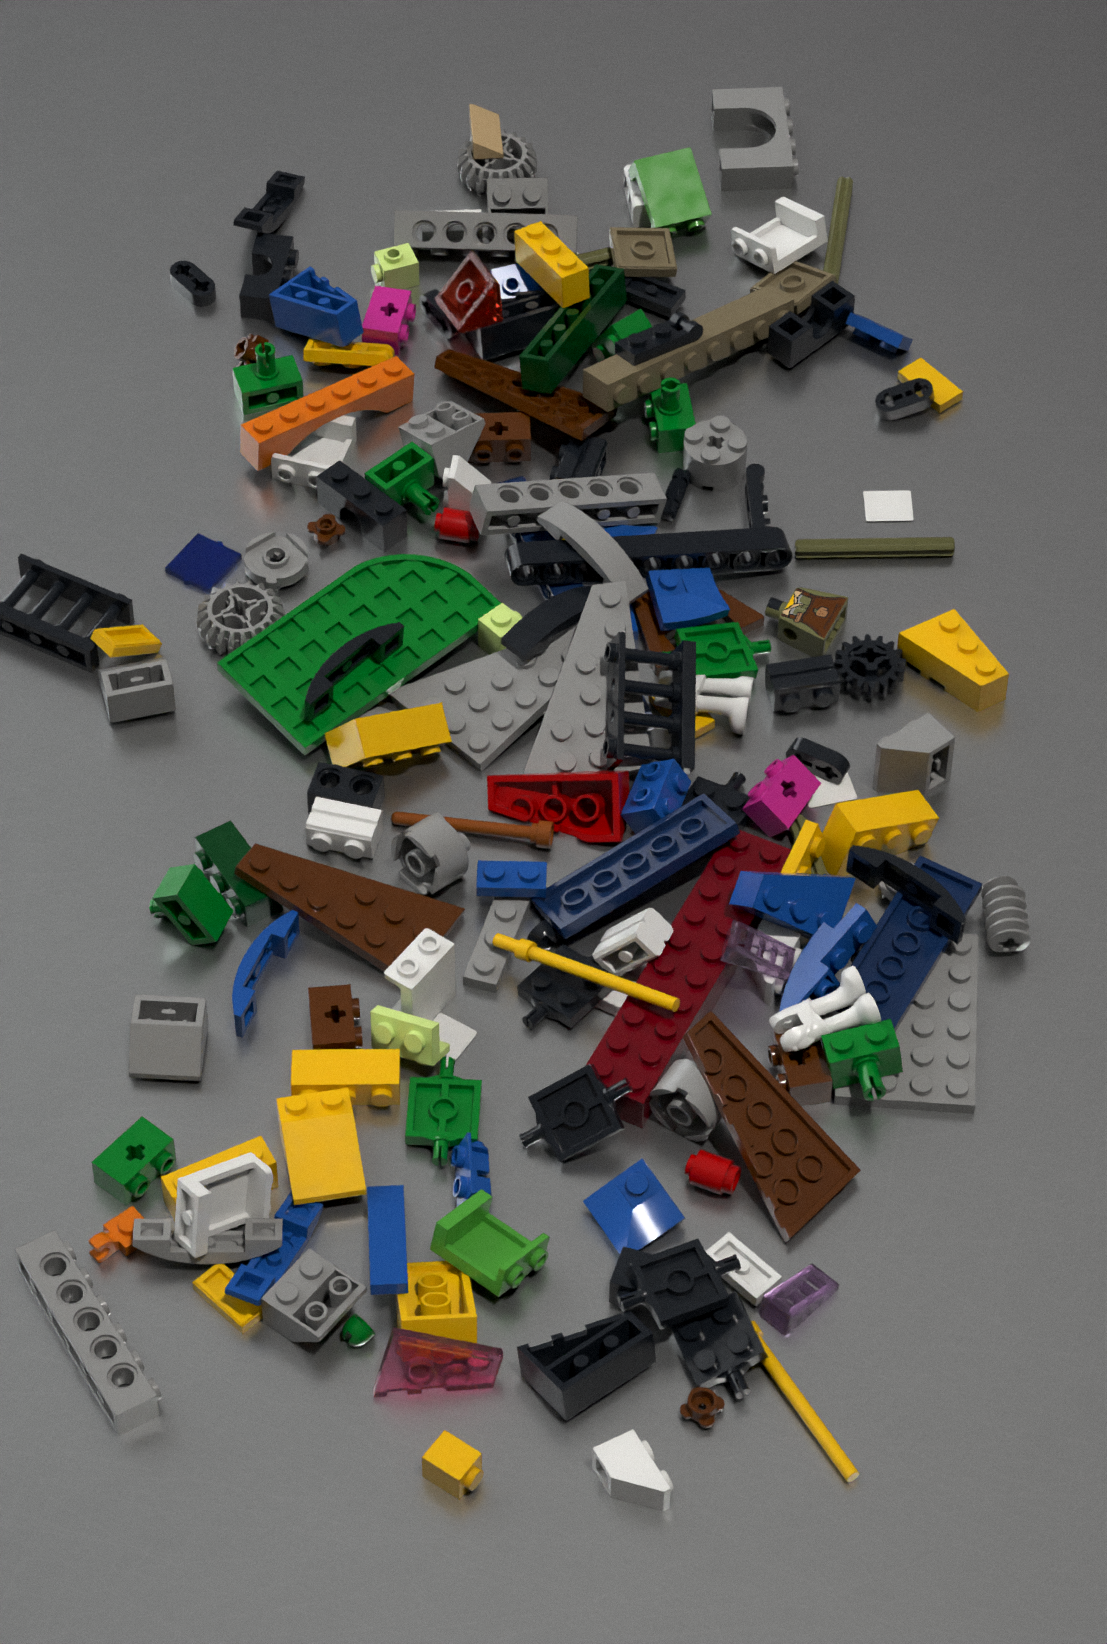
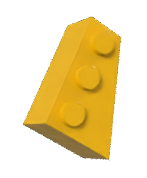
(957, 659)
(389, 736)
(881, 822)

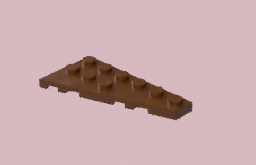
(561, 409)
(352, 909)
(779, 1141)

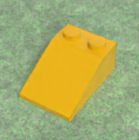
(321, 1146)
(438, 1302)

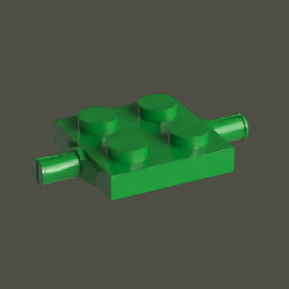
(723, 650)
(442, 1110)

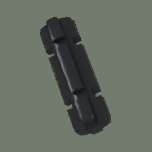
(675, 493)

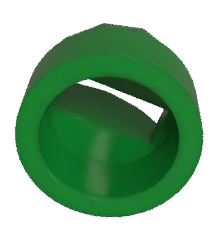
(358, 1329)

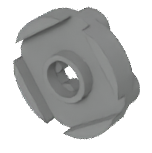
(276, 574)

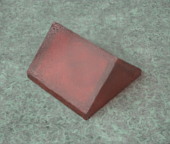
(471, 296)

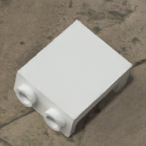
(782, 239)
(316, 453)
(424, 975)
(221, 1200)

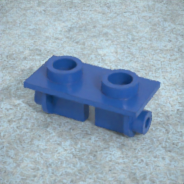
(469, 1160)

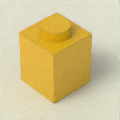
(452, 1465)

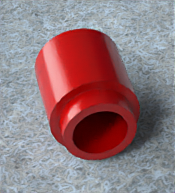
(456, 526)
(712, 1172)

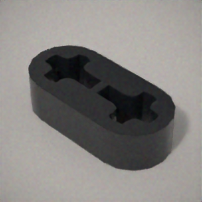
(188, 286)
(436, 314)
(904, 399)
(819, 759)

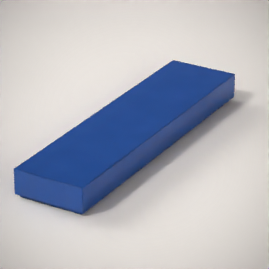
(387, 1240)

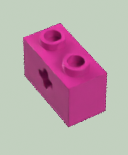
(389, 317)
(781, 795)

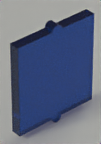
(203, 563)

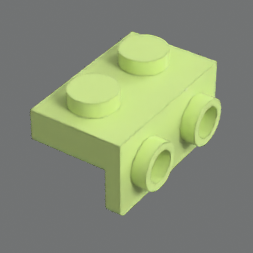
(411, 1034)

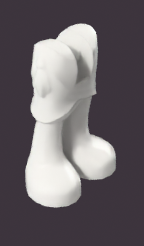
(733, 708)
(803, 1021)

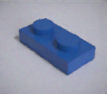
(889, 338)
(511, 878)

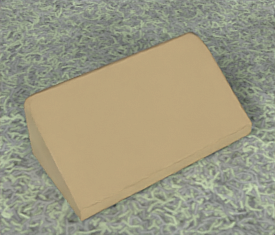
(485, 133)

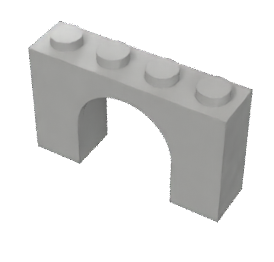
(763, 112)

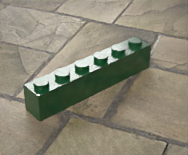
(572, 331)

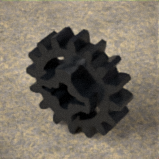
(869, 666)

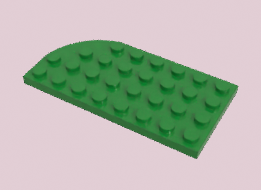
(423, 593)

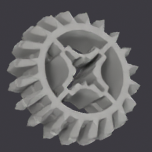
(517, 162)
(236, 614)

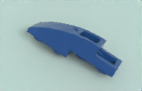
(825, 955)

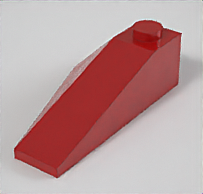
(577, 802)

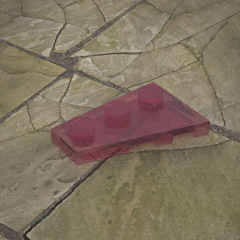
(431, 1361)

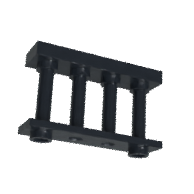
(57, 639)
(679, 692)

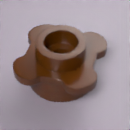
(326, 530)
(702, 1397)

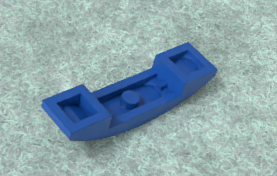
(273, 940)
(262, 1272)

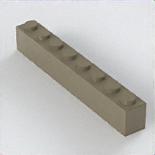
(724, 333)

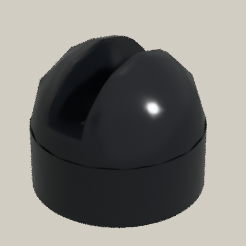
(542, 934)

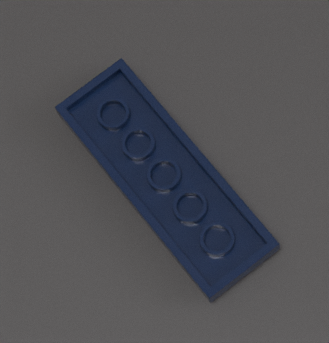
(635, 865)
(905, 947)

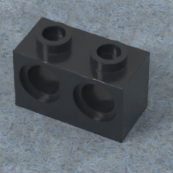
(346, 786)

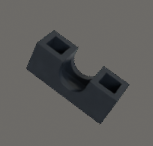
(272, 267)
(795, 338)
(380, 516)

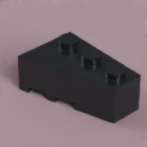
(520, 325)
(587, 1364)

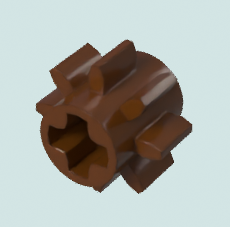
(245, 349)

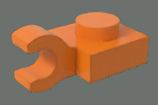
(116, 1236)

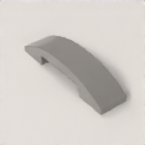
(595, 546)
(259, 1238)

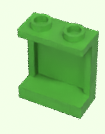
(672, 190)
(486, 1246)

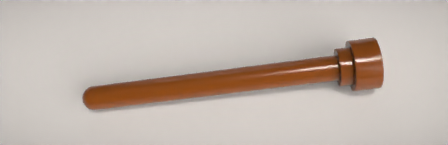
(538, 834)

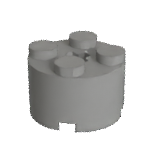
(715, 453)
(431, 854)
(685, 1101)

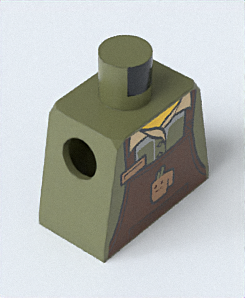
(809, 619)

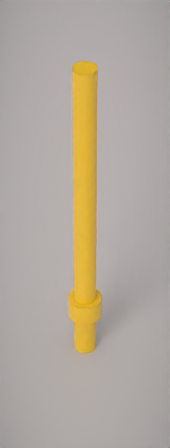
(528, 951)
(807, 1413)

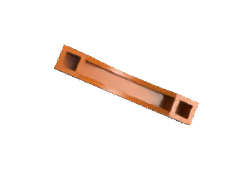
(281, 430)

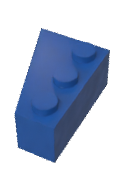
(316, 309)
(793, 899)

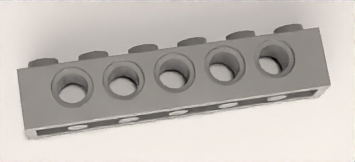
(408, 221)
(605, 499)
(124, 1406)

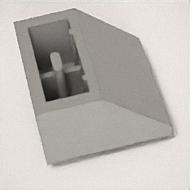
(518, 197)
(444, 433)
(137, 689)
(914, 758)
(167, 1037)
(310, 1299)

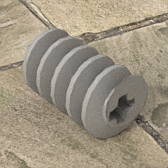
(1005, 915)

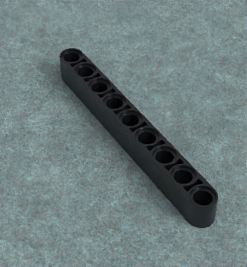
(715, 549)

